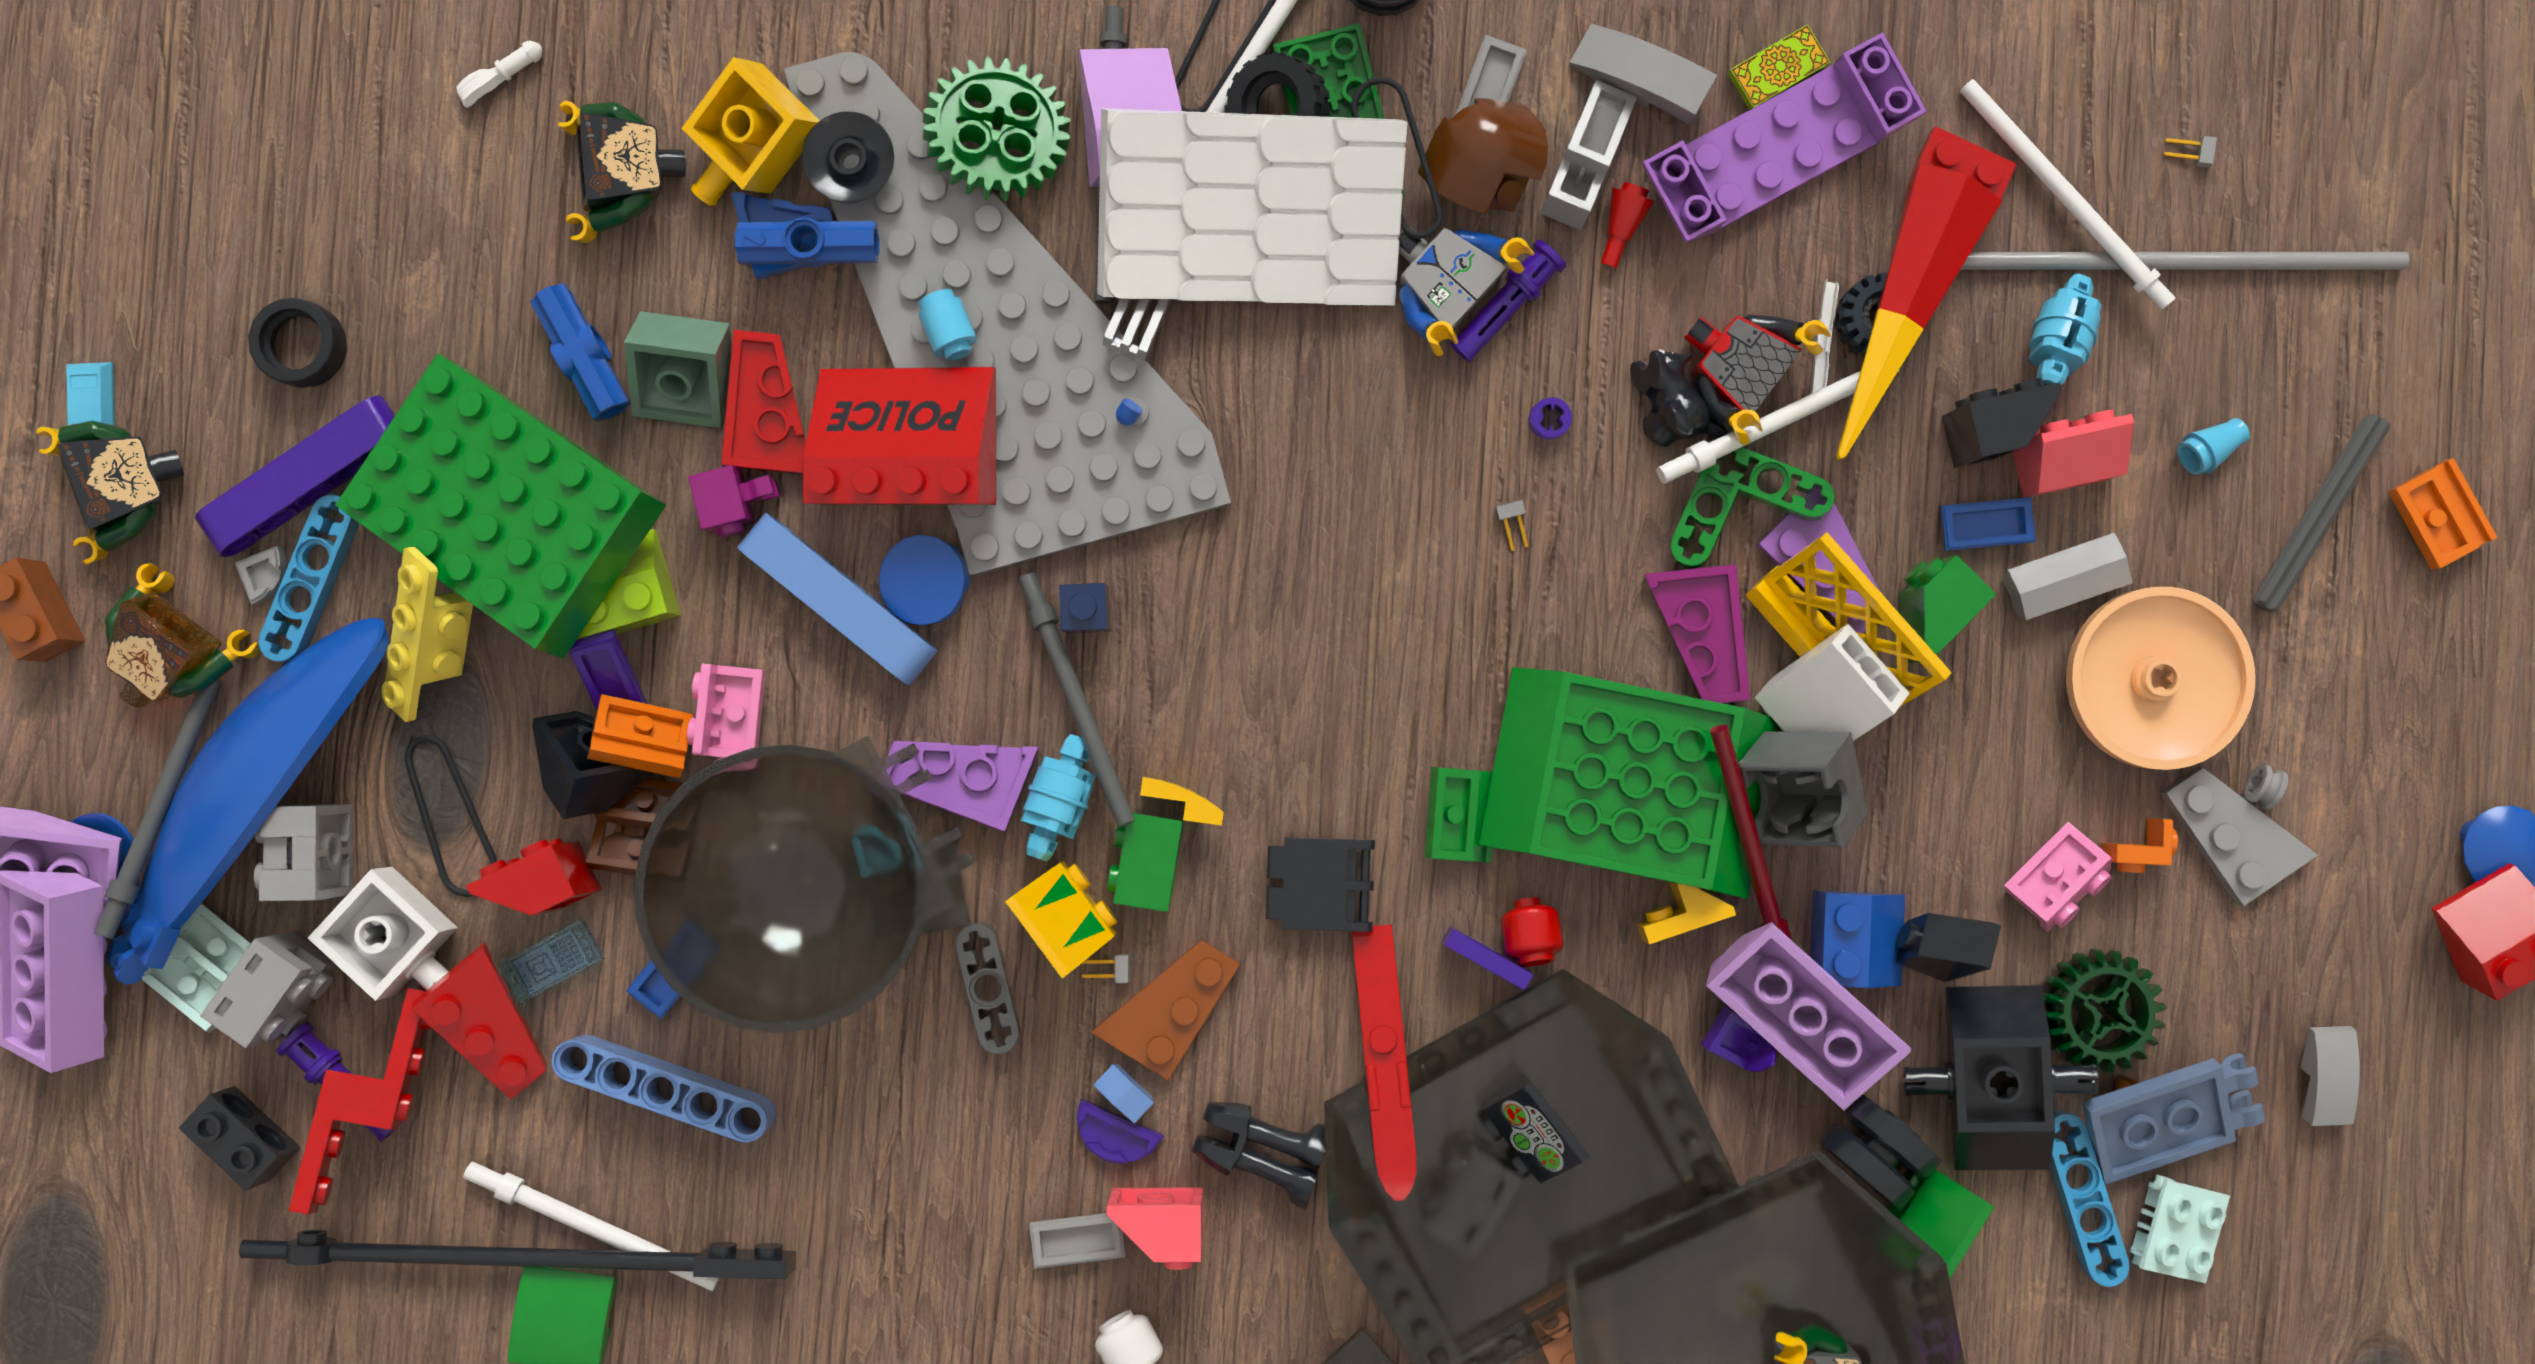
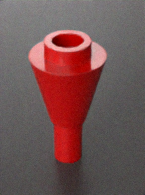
(1627, 212)

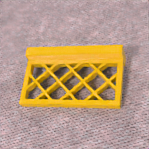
(1804, 626)

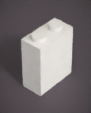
(1833, 689)

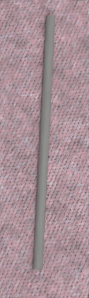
(2190, 261)

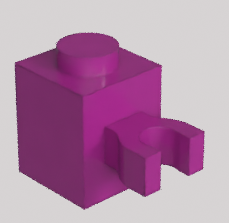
(726, 499)

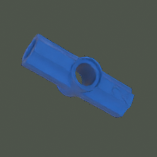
(779, 241)
(580, 352)

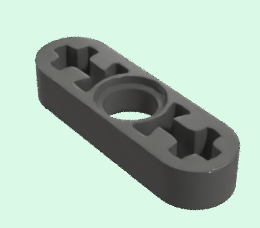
(1006, 1018)

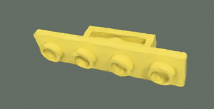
(426, 635)

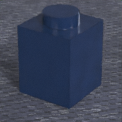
(1084, 608)

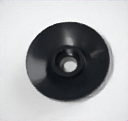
(842, 136)

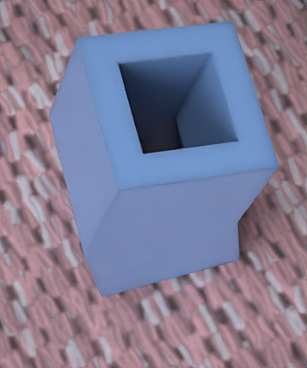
(1124, 1092)

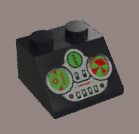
(1532, 1129)

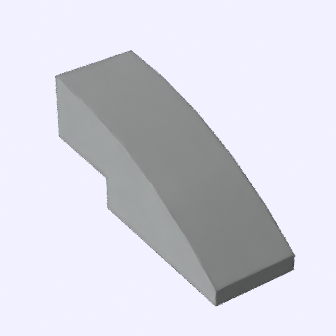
(1643, 71)
(1588, 155)

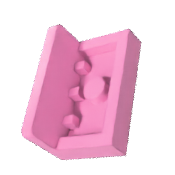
(726, 710)

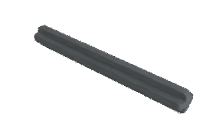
(2321, 513)

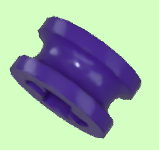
(1563, 420)

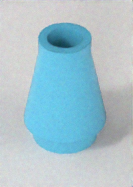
(2210, 447)

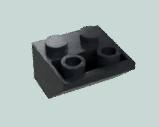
(1996, 425)

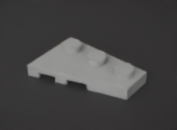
(2234, 836)

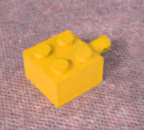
(748, 130)

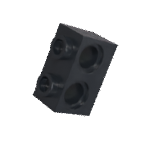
(239, 1137)

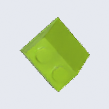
(639, 595)

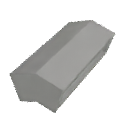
(2067, 577)

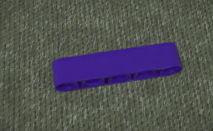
(294, 479)

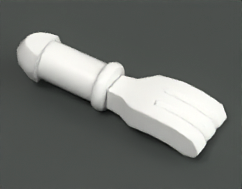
(486, 80)

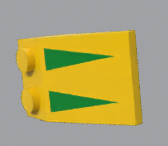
(1063, 917)

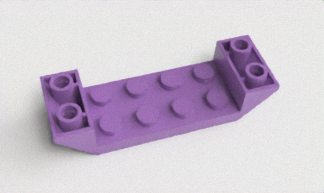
(1785, 141)

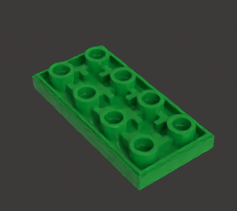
(1344, 65)

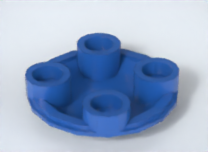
(2499, 838)

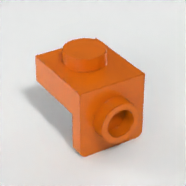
(2159, 848)

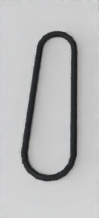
(1196, 41)
(1354, 108)
(424, 813)

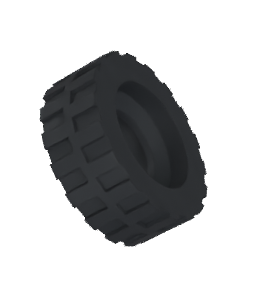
(1278, 69)

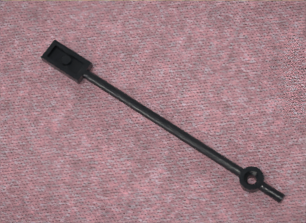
(717, 1261)

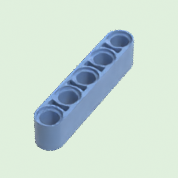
(837, 599)
(642, 1088)

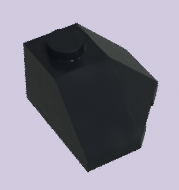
(570, 779)

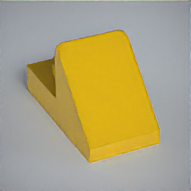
(1694, 911)

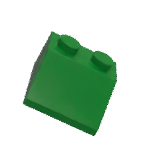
(1942, 599)
(1943, 1216)

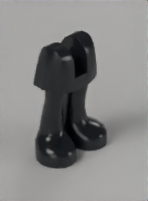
(1225, 1157)

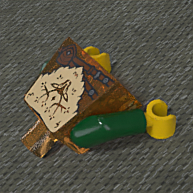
(160, 647)

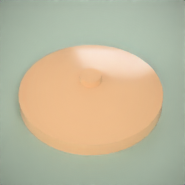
(2160, 678)

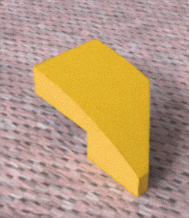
(1196, 806)

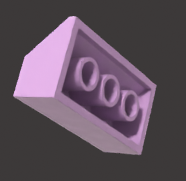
(52, 968)
(1805, 1014)

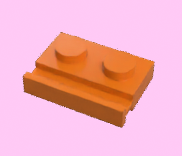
(2442, 514)
(640, 736)

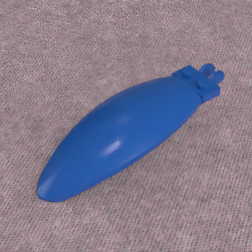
(238, 785)

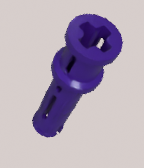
(1527, 286)
(316, 1068)

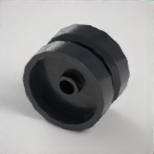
(1881, 1150)

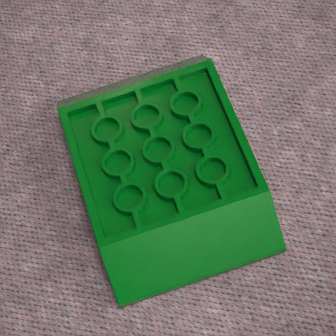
(1619, 780)

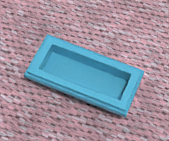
(90, 393)

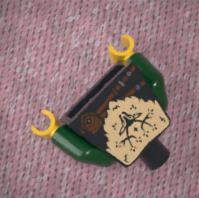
(616, 165)
(111, 480)

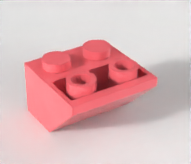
(2075, 453)

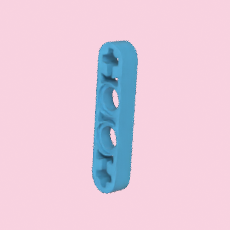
(302, 575)
(2090, 1195)

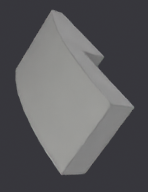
(2334, 1074)

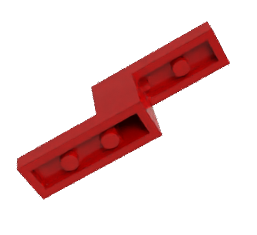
(362, 1102)

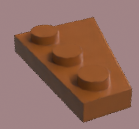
(1169, 1011)

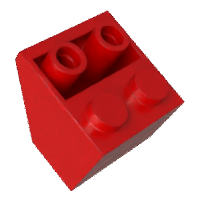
(540, 882)

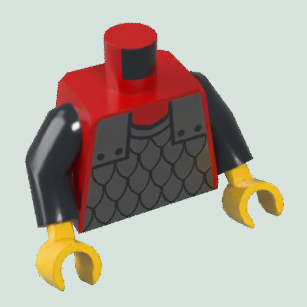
(1746, 364)

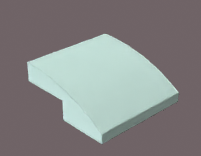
(198, 964)

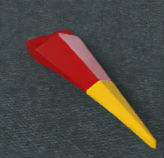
(1943, 216)

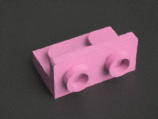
(2060, 877)

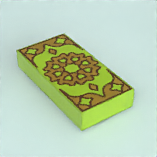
(1779, 67)

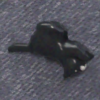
(1676, 407)

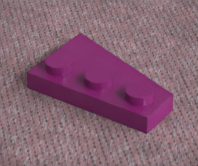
(1707, 628)

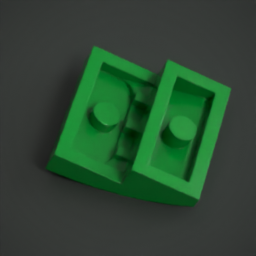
(561, 1317)

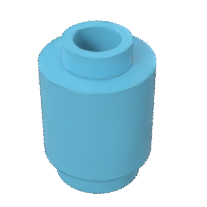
(946, 325)

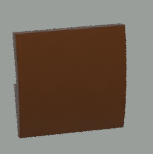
(625, 825)

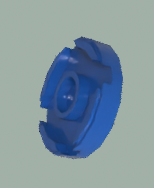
(923, 580)

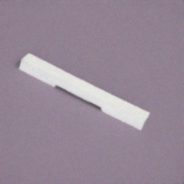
(1827, 316)

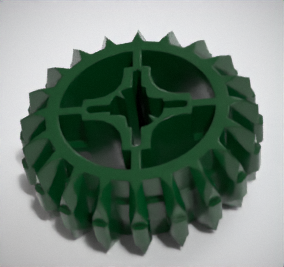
(2113, 997)

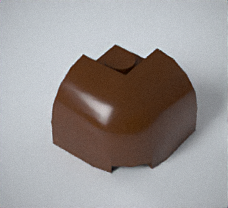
(1487, 155)

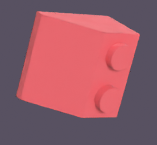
(1161, 1222)

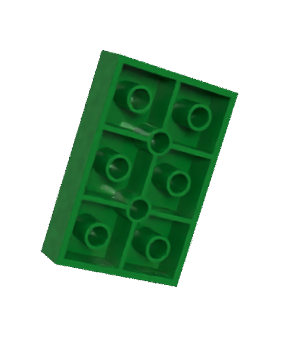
(501, 506)

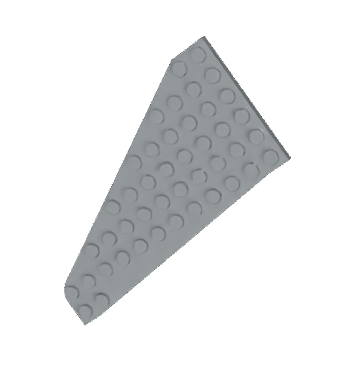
(1060, 453)

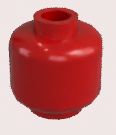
(1531, 932)

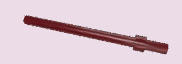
(1746, 828)

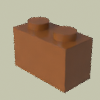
(35, 612)

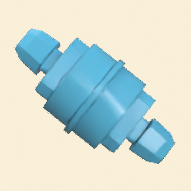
(2065, 331)
(1058, 798)

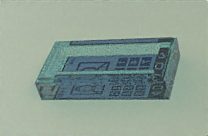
(552, 961)

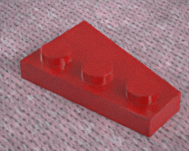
(761, 408)
(481, 1022)

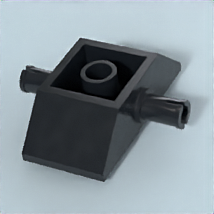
(1992, 1033)

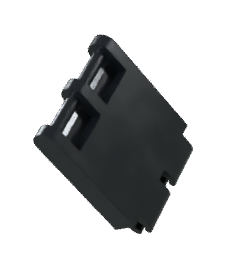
(1319, 884)

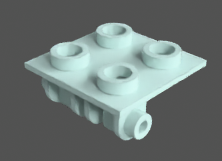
(2181, 1231)

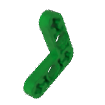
(1727, 490)

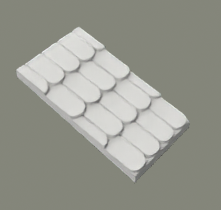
(1249, 207)

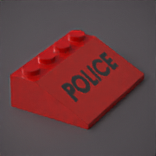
(902, 437)

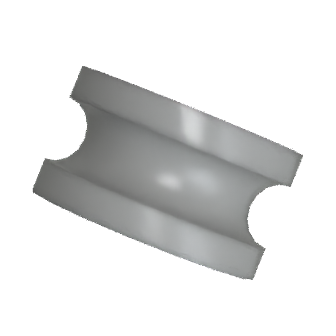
(2266, 786)

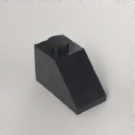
(1947, 946)

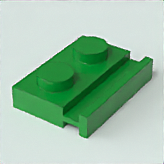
(1457, 815)

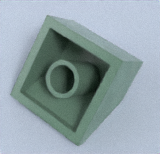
(678, 368)

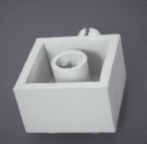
(413, 932)

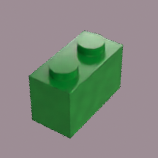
(1146, 862)

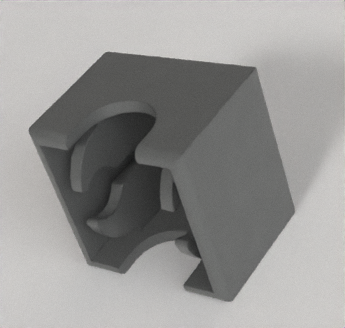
(1806, 788)

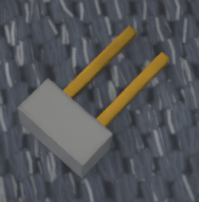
(2205, 151)
(1508, 510)
(1122, 968)

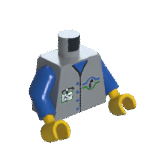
(1452, 278)

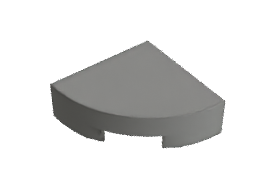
(262, 574)

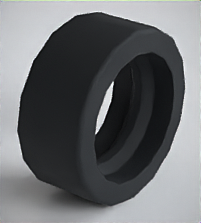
(264, 332)

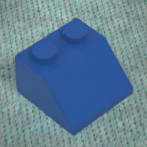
(1857, 937)

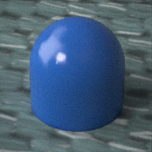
(1128, 412)

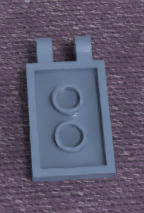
(2171, 1116)

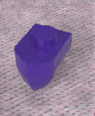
(1739, 1042)

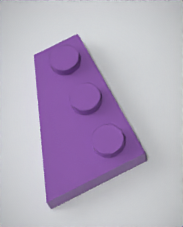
(1794, 534)
(968, 780)

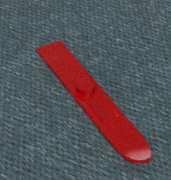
(1385, 1060)

